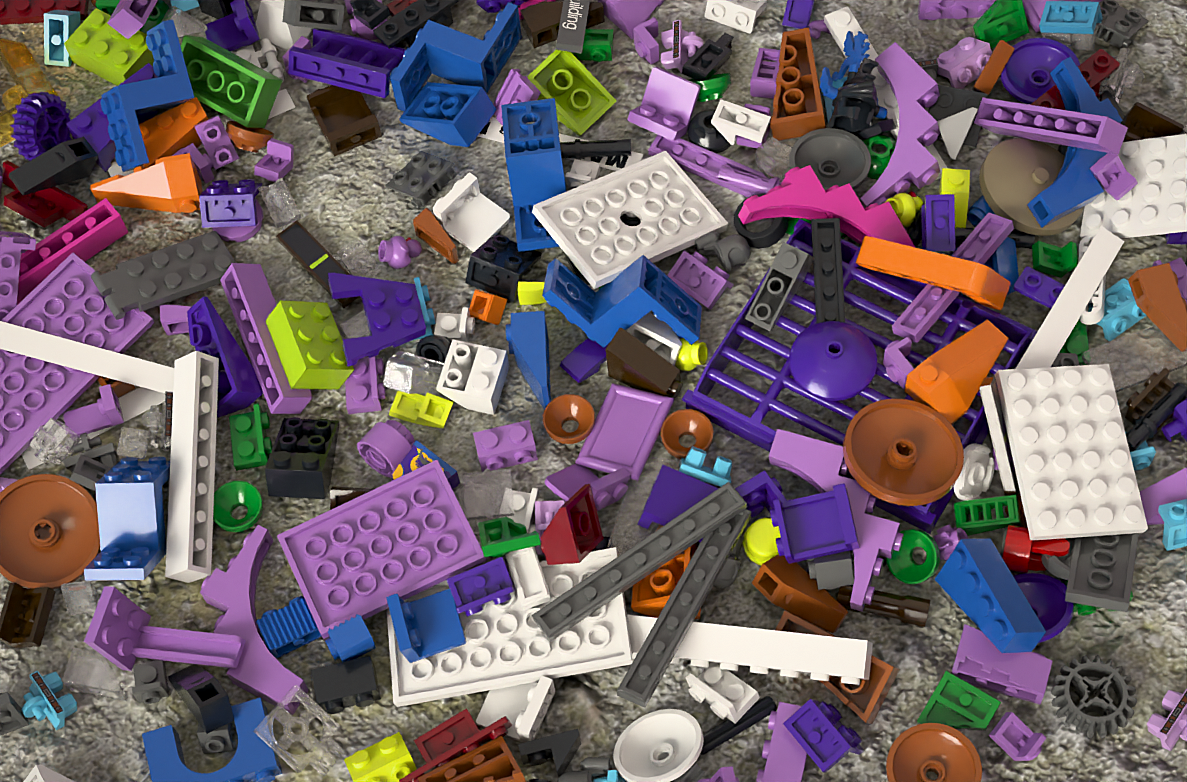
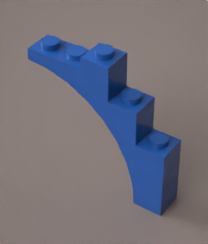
(1075, 182)

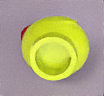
(906, 207)
(691, 355)

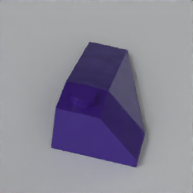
(236, 376)

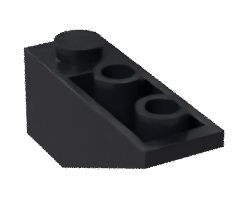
(55, 167)
(203, 697)

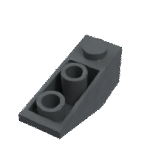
(779, 286)

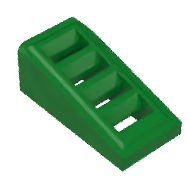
(975, 506)

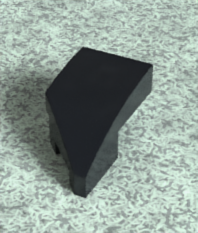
(370, 12)

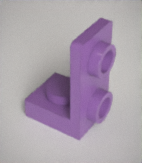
(97, 415)

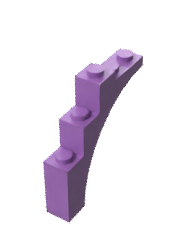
(917, 128)
(822, 467)
(235, 595)

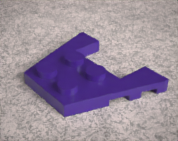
(390, 311)

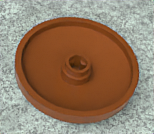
(903, 452)
(47, 531)

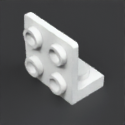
(522, 705)

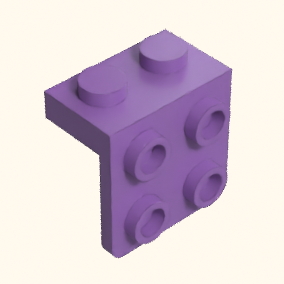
(604, 490)

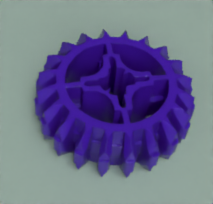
(40, 124)

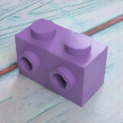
(505, 446)

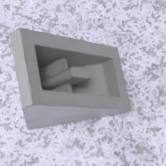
(955, 130)

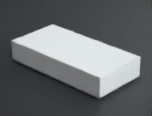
(528, 577)

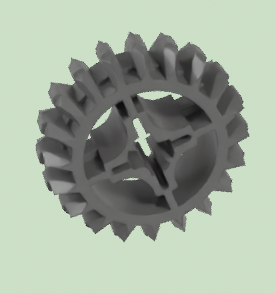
(1076, 676)

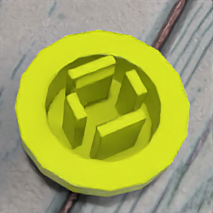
(760, 541)

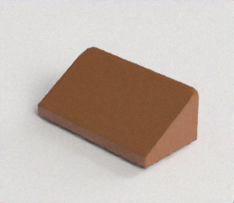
(993, 67)

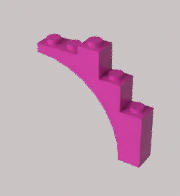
(805, 198)

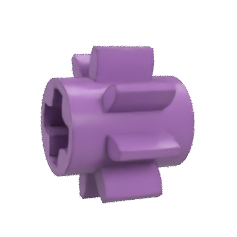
(948, 539)

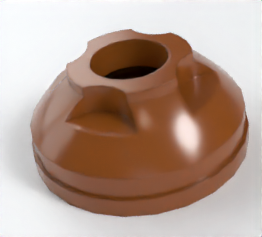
(248, 138)
(568, 408)
(686, 423)

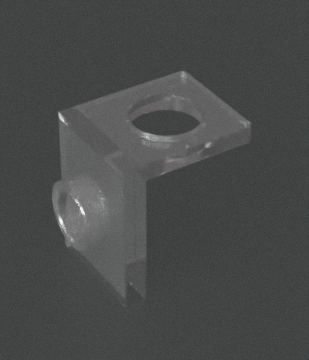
(358, 260)

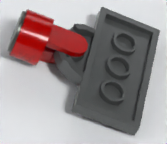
(1095, 566)

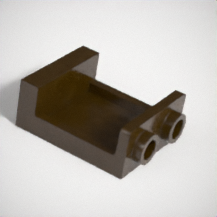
(343, 118)

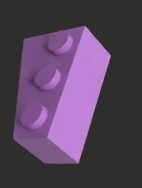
(1012, 674)

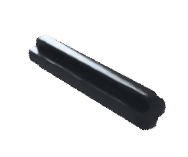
(729, 729)

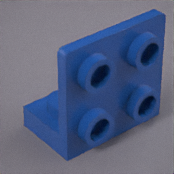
(426, 625)

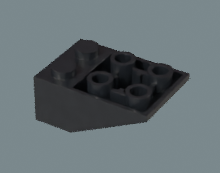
(302, 458)

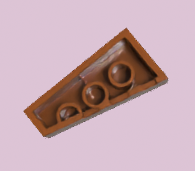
(797, 95)
(863, 698)

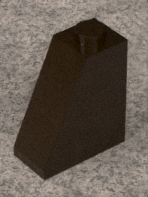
(640, 366)

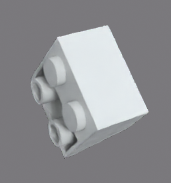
(474, 376)

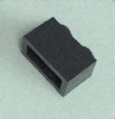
(346, 685)

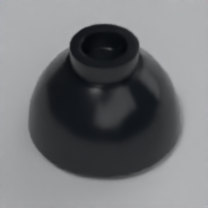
(434, 347)

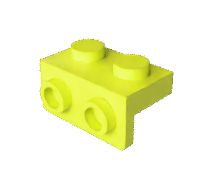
(382, 761)

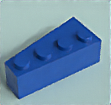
(990, 596)

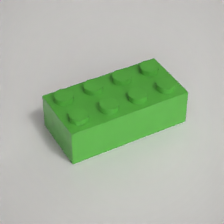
(229, 82)

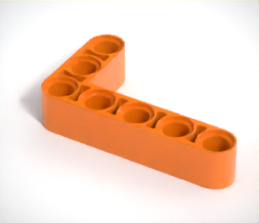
(936, 269)

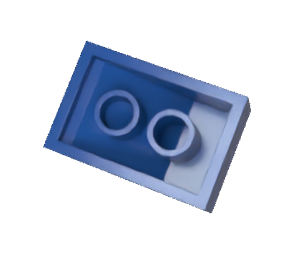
(450, 112)
(530, 344)

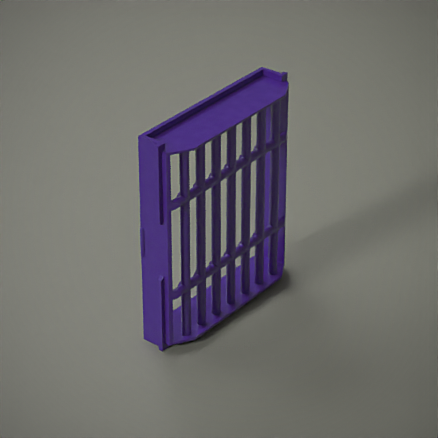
(960, 315)

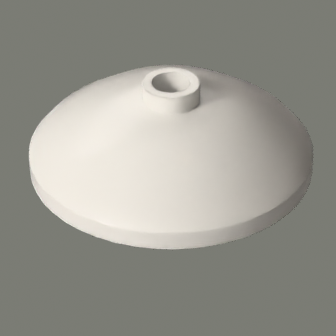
(658, 746)

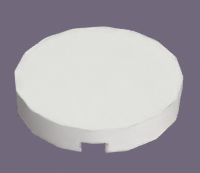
(975, 473)

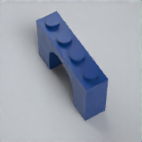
(251, 763)

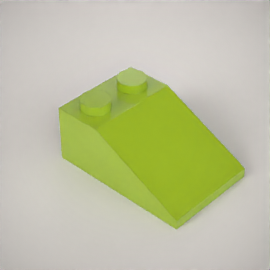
(577, 93)

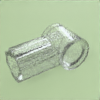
(1075, 41)

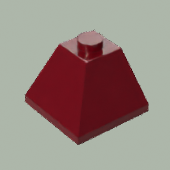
(572, 530)

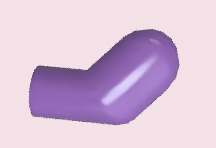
(816, 27)

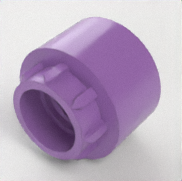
(385, 446)

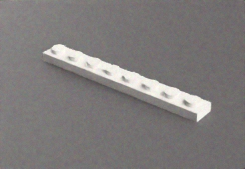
(839, 24)

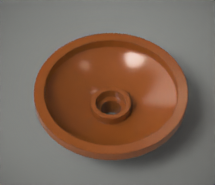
(936, 750)

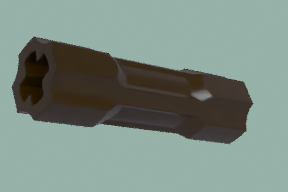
(905, 608)

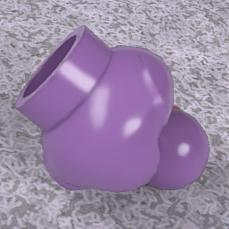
(398, 251)

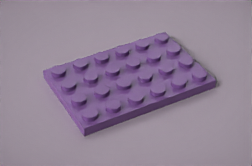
(380, 546)

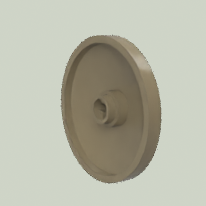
(1015, 175)

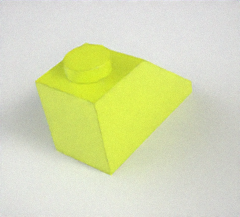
(957, 183)

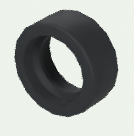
(765, 238)

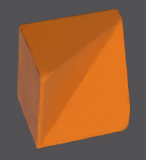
(487, 307)

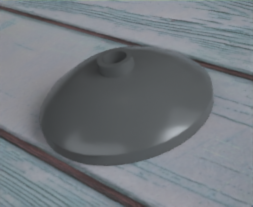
(834, 157)

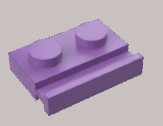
(515, 90)

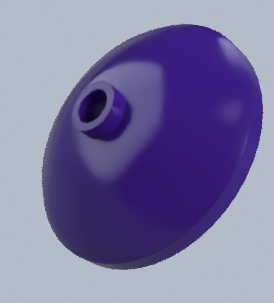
(1033, 63)
(833, 374)
(1048, 601)

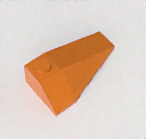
(167, 186)
(954, 373)
(655, 589)

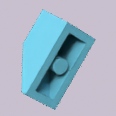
(57, 29)

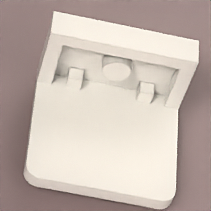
(469, 214)

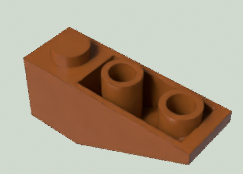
(1160, 299)
(795, 592)

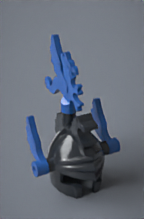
(857, 98)

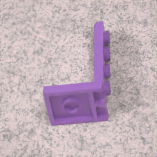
(11, 247)
(122, 634)

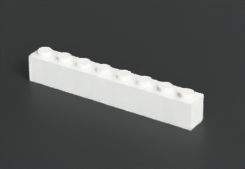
(192, 468)
(765, 650)

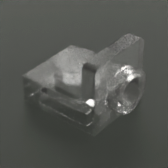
(134, 442)

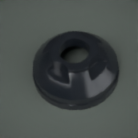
(706, 137)

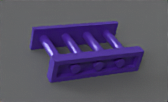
(346, 62)

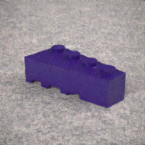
(94, 123)

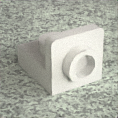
(581, 173)
(455, 325)

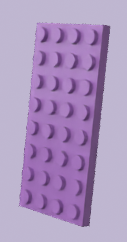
(38, 390)

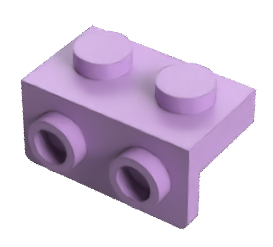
(964, 61)

